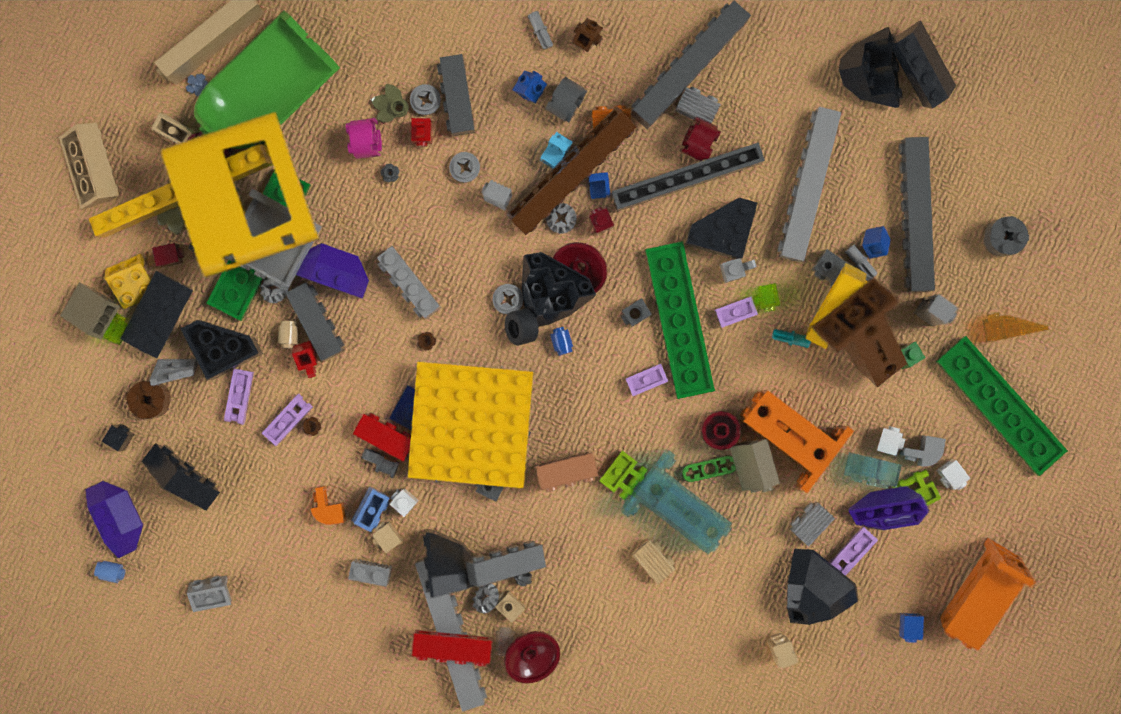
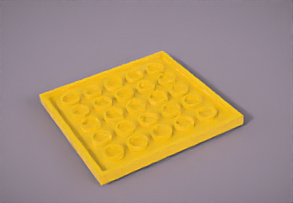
(470, 424)

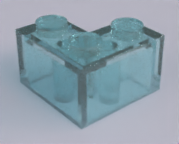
(875, 471)

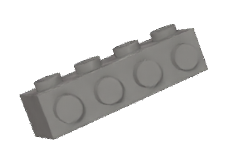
(406, 279)

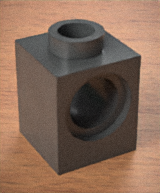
(644, 313)

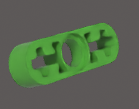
(722, 460)

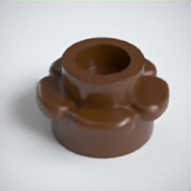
(431, 341)
(312, 421)

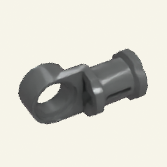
(382, 464)

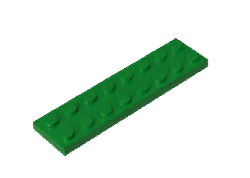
(238, 285)
(680, 320)
(1001, 406)

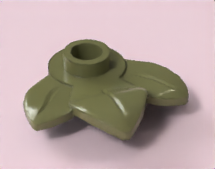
(387, 104)
(173, 219)

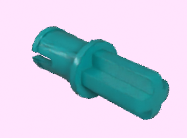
(791, 338)

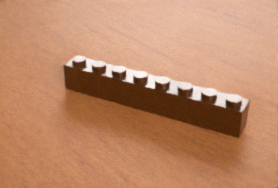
(571, 171)

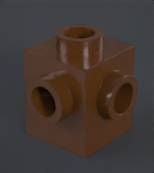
(587, 34)

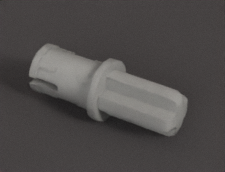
(540, 30)
(861, 261)

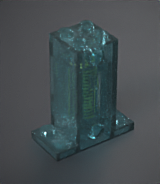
(678, 506)

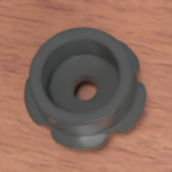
(390, 178)
(523, 579)

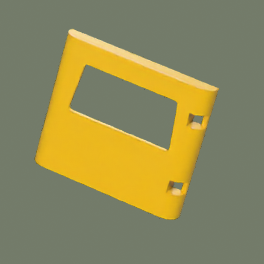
(212, 203)

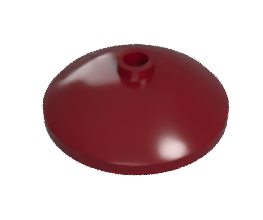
(594, 262)
(536, 663)

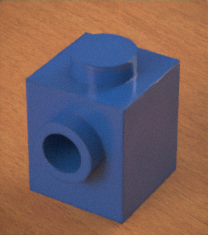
(911, 627)

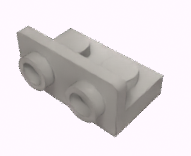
(209, 593)

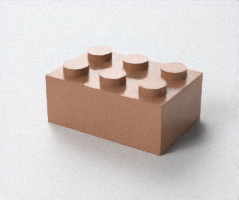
(567, 471)

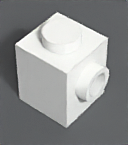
(891, 441)
(953, 475)
(403, 501)

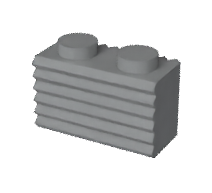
(696, 105)
(497, 194)
(811, 523)
(370, 572)

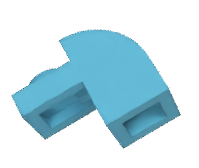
(556, 150)

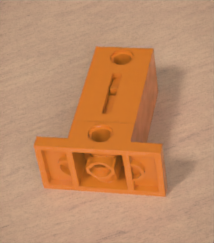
(794, 436)
(985, 595)

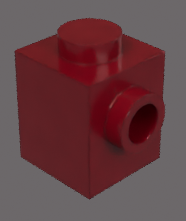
(601, 220)

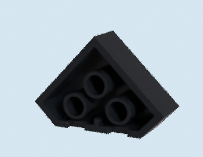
(724, 230)
(219, 348)
(180, 477)

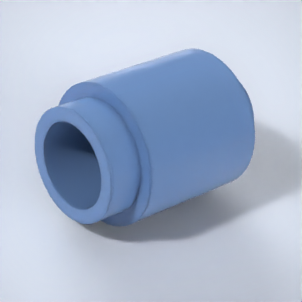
(109, 571)

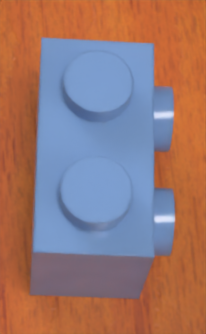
(370, 509)

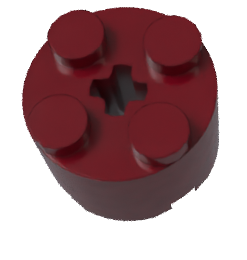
(699, 139)
(720, 441)

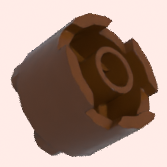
(138, 404)

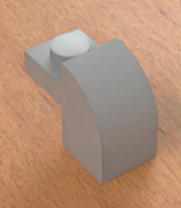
(929, 453)

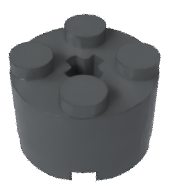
(566, 99)
(1016, 239)

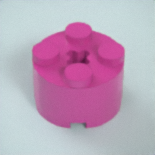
(364, 138)

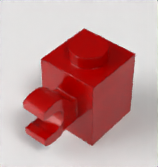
(421, 131)
(305, 358)

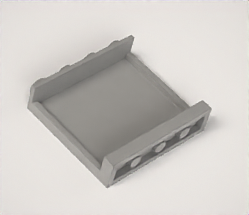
(266, 215)

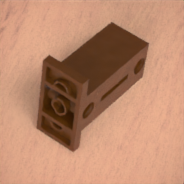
(864, 332)

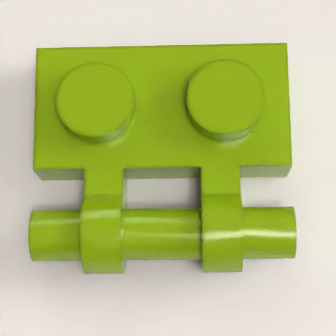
(619, 471)
(928, 491)

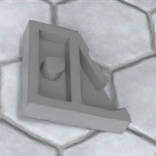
(172, 369)

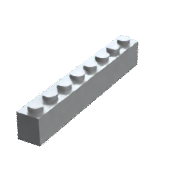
(809, 185)
(447, 620)

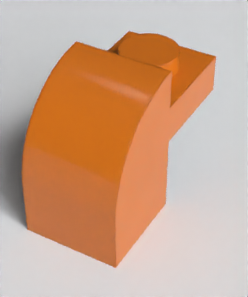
(326, 512)

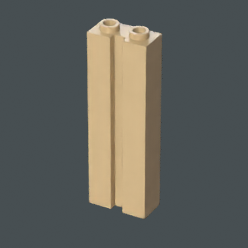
(207, 39)

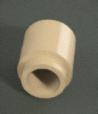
(288, 334)

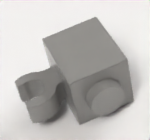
(735, 269)

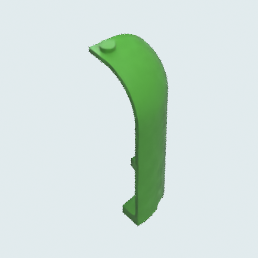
(266, 77)

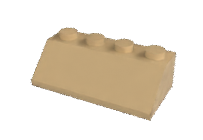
(88, 165)

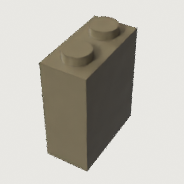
(90, 311)
(755, 465)

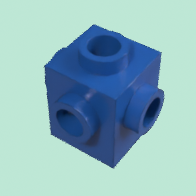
(530, 86)

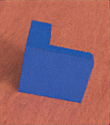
(599, 185)
(876, 242)

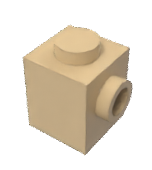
(386, 537)
(509, 606)

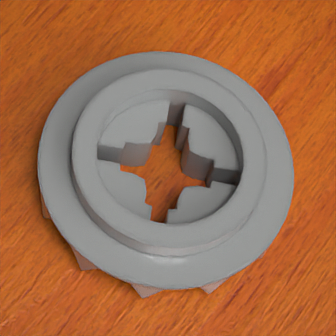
(422, 91)
(463, 158)
(570, 219)
(272, 296)
(498, 298)
(489, 602)

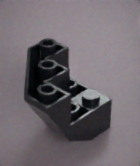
(872, 70)
(552, 288)
(445, 564)
(817, 589)

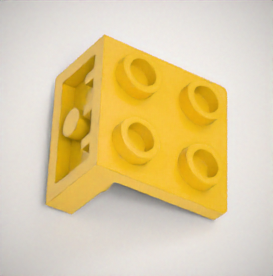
(128, 280)

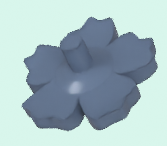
(196, 84)

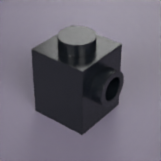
(118, 437)

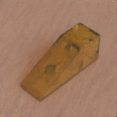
(1006, 326)

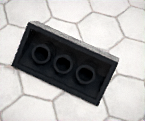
(923, 65)
(156, 314)

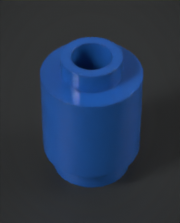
(561, 341)

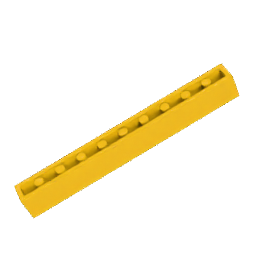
(164, 198)

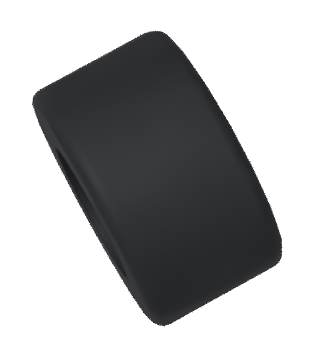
(521, 327)

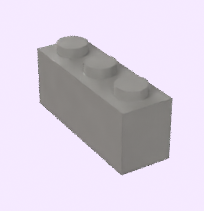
(936, 310)

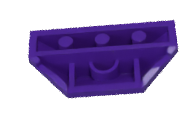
(334, 269)
(890, 509)
(114, 517)

